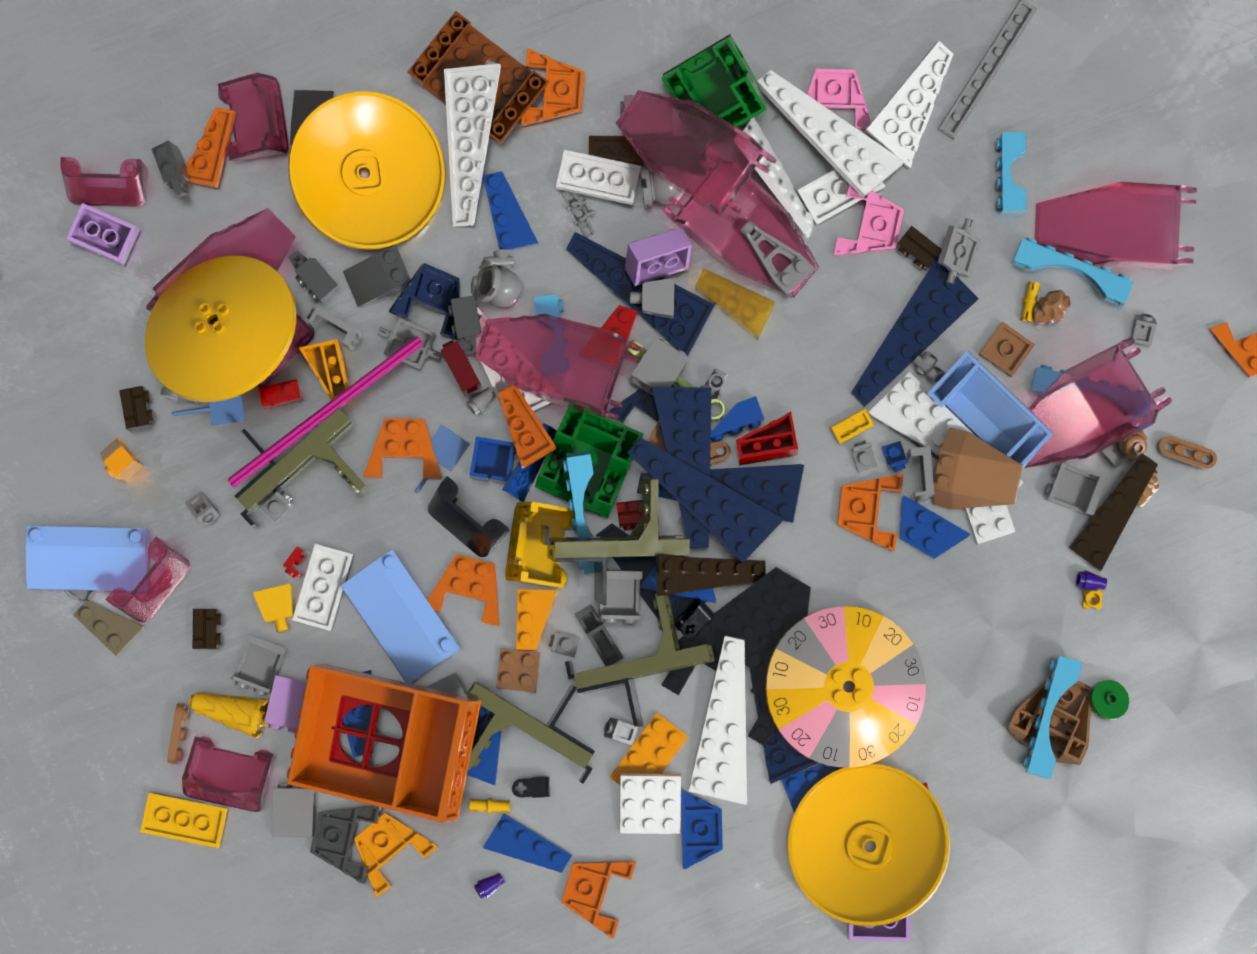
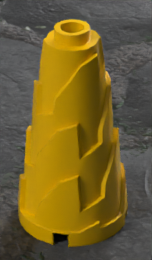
(235, 712)

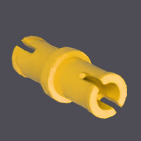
(1030, 301)
(489, 806)

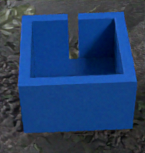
(492, 459)

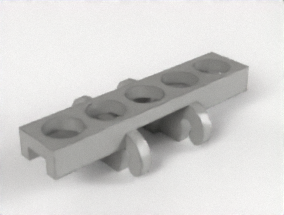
(584, 217)

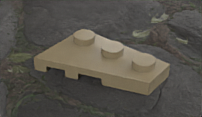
(107, 626)

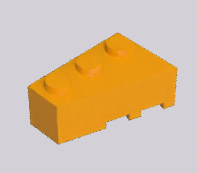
(328, 365)
(120, 461)
(532, 616)

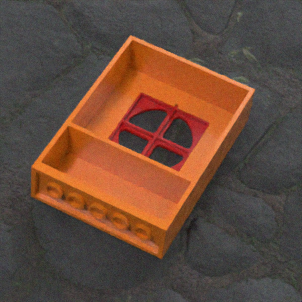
(433, 750)

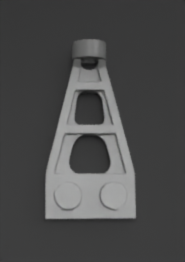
(793, 274)

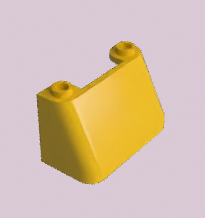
(526, 554)

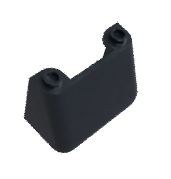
(474, 536)

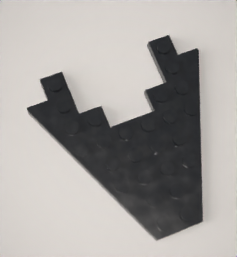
(760, 618)

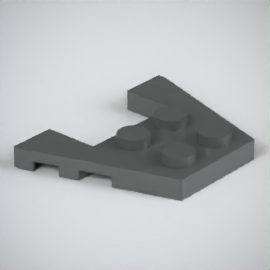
(335, 837)

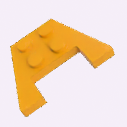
(382, 842)

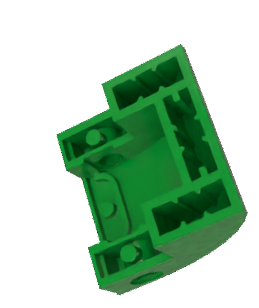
(719, 82)
(609, 457)

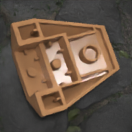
(974, 473)
(1068, 722)

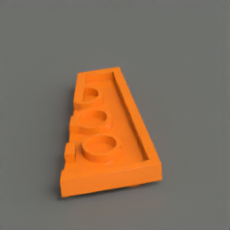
(209, 157)
(526, 430)

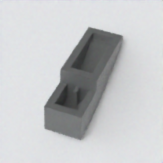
(598, 635)

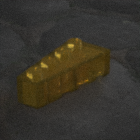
(737, 302)

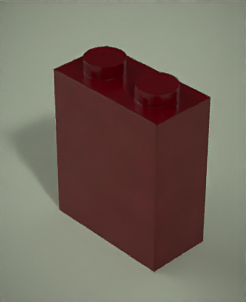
(460, 367)

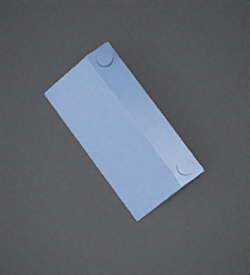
(991, 409)
(86, 558)
(400, 617)

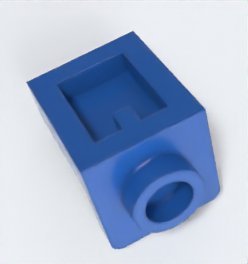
(895, 456)

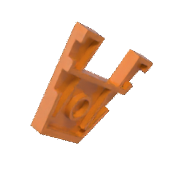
(561, 95)
(1243, 350)
(403, 440)
(861, 505)
(469, 579)
(587, 889)

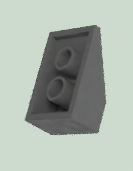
(303, 104)
(377, 276)

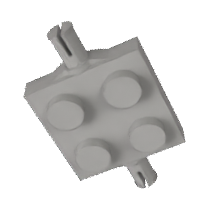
(959, 251)
(405, 332)

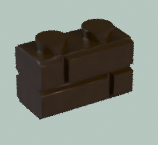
(918, 248)
(136, 408)
(206, 629)

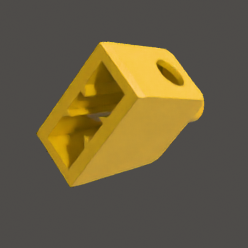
(276, 605)

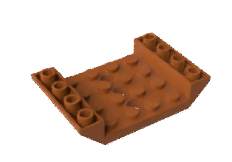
(464, 46)

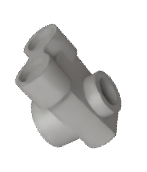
(501, 259)
(926, 365)
(716, 388)

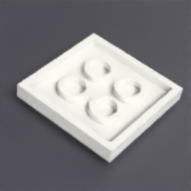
(650, 803)

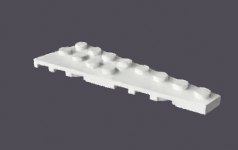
(469, 113)
(847, 149)
(916, 414)
(721, 755)

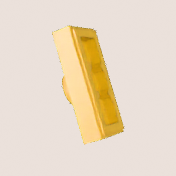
(852, 426)

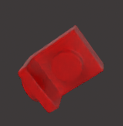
(294, 559)

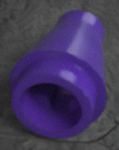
(1088, 580)
(488, 885)

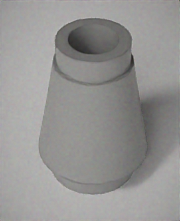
(480, 401)

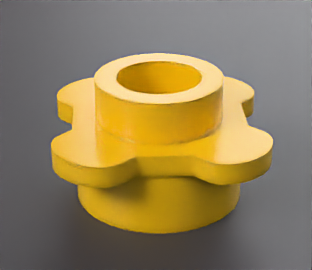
(1097, 595)

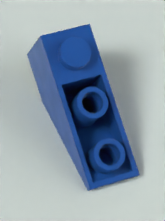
(741, 415)

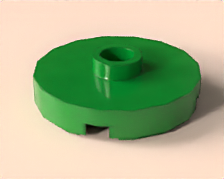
(1100, 700)

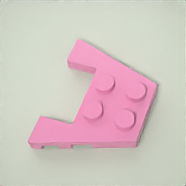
(841, 91)
(878, 226)

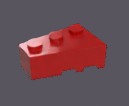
(621, 321)
(769, 442)

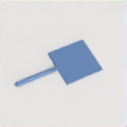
(221, 411)
(447, 449)

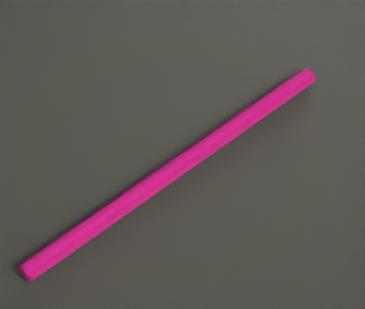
(325, 412)

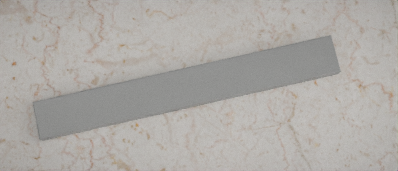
(987, 69)

